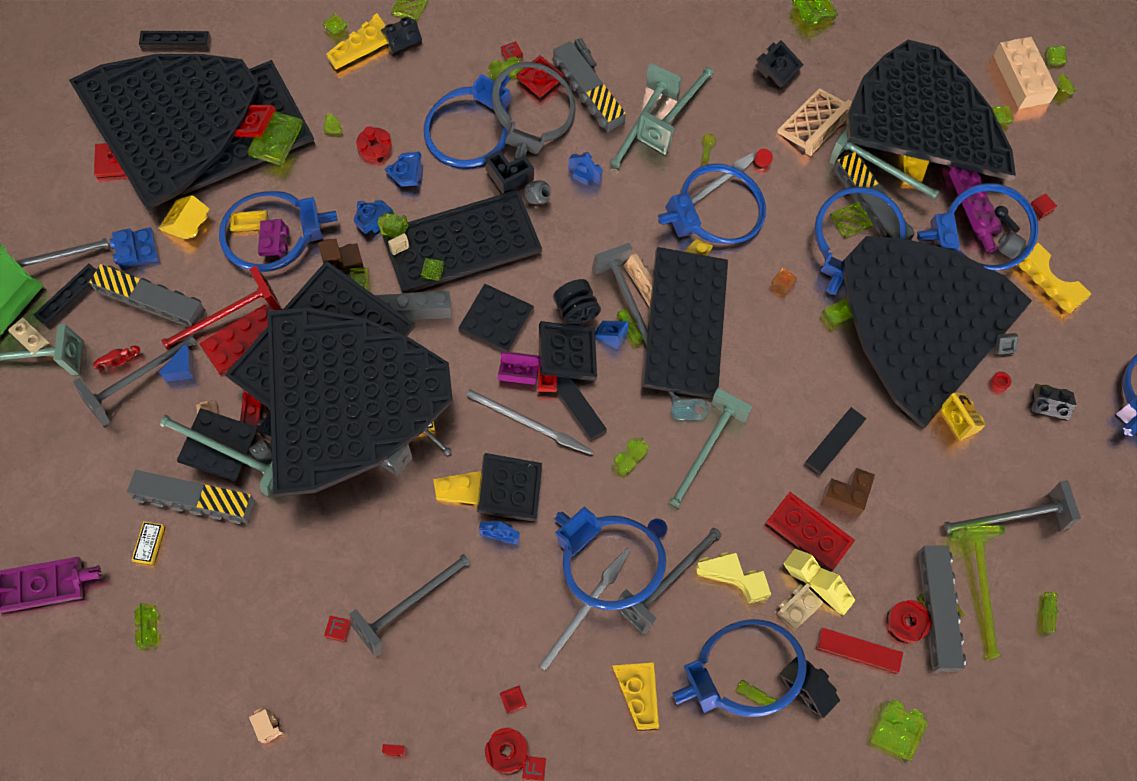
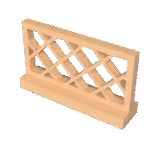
(826, 126)

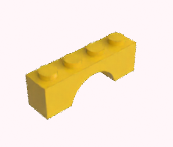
(1066, 294)

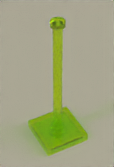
(978, 536)

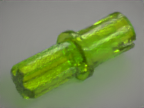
(633, 332)
(1050, 612)

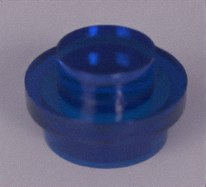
(658, 526)

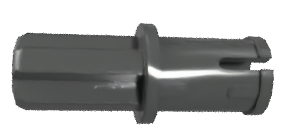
(585, 52)

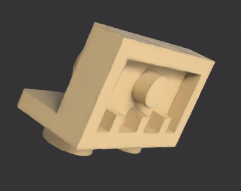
(28, 336)
(800, 607)

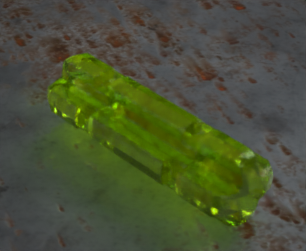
(755, 693)

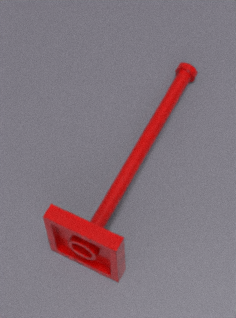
(264, 290)

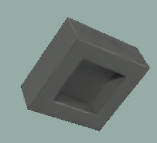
(1006, 343)

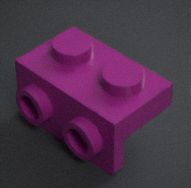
(273, 238)
(518, 367)

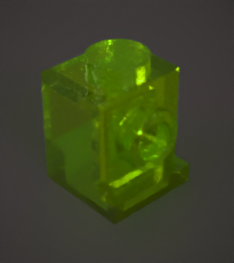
(392, 224)

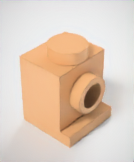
(265, 725)

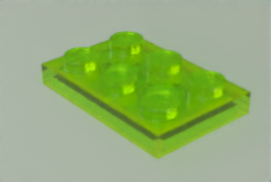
(276, 138)

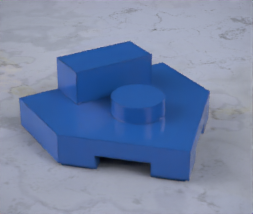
(584, 168)
(407, 169)
(369, 213)
(499, 531)

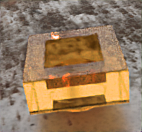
(784, 280)

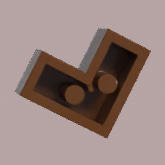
(343, 257)
(851, 496)

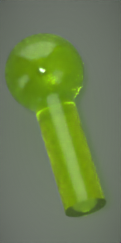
(708, 141)

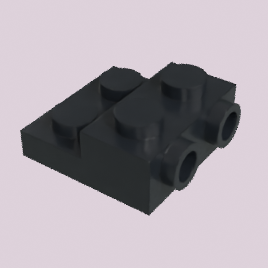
(778, 63)

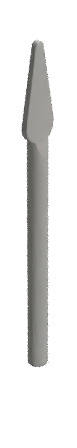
(740, 164)
(561, 438)
(608, 576)

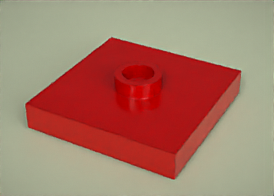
(538, 80)
(255, 121)
(105, 162)

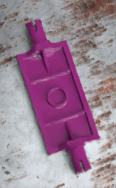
(977, 207)
(44, 583)

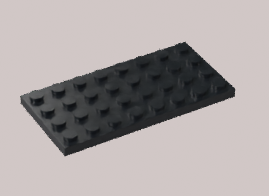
(466, 240)
(685, 323)

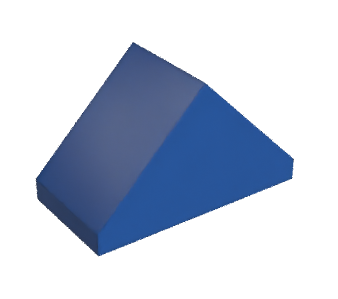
(612, 332)
(179, 366)

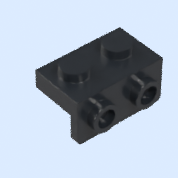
(401, 34)
(1053, 401)

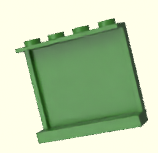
(16, 289)

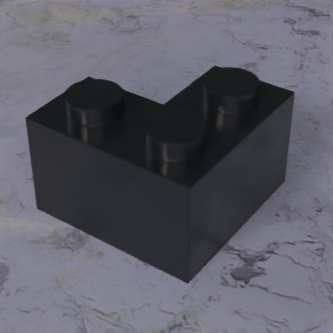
(509, 175)
(816, 691)

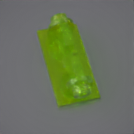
(498, 66)
(624, 459)
(145, 617)

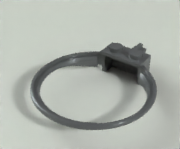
(520, 139)

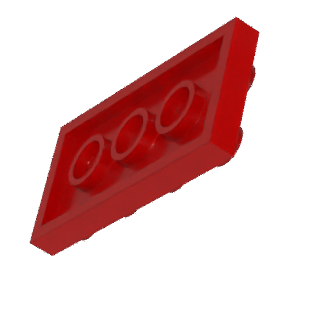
(231, 342)
(810, 531)

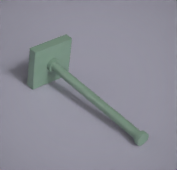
(662, 83)
(658, 132)
(842, 145)
(66, 350)
(731, 407)
(267, 481)

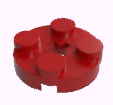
(371, 135)
(898, 625)
(497, 743)

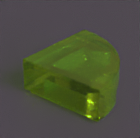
(332, 124)

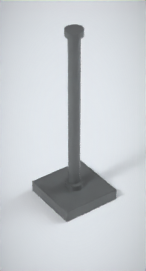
(64, 253)
(612, 260)
(94, 401)
(1062, 504)
(639, 614)
(367, 632)

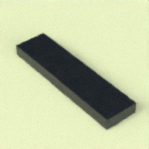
(174, 39)
(66, 297)
(580, 408)
(835, 441)

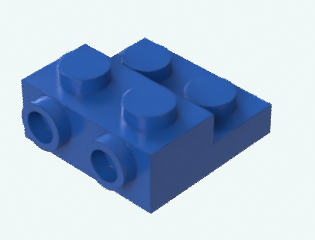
(134, 248)

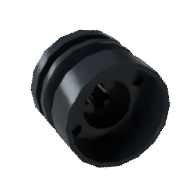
(576, 302)

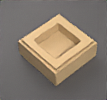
(398, 244)

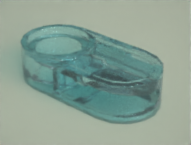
(685, 409)

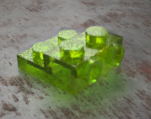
(815, 10)
(899, 729)

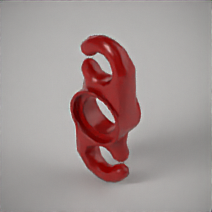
(116, 357)

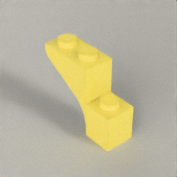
(728, 569)
(825, 583)

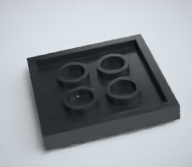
(496, 318)
(567, 351)
(224, 430)
(509, 487)

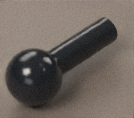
(1002, 213)

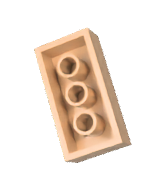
(1025, 72)

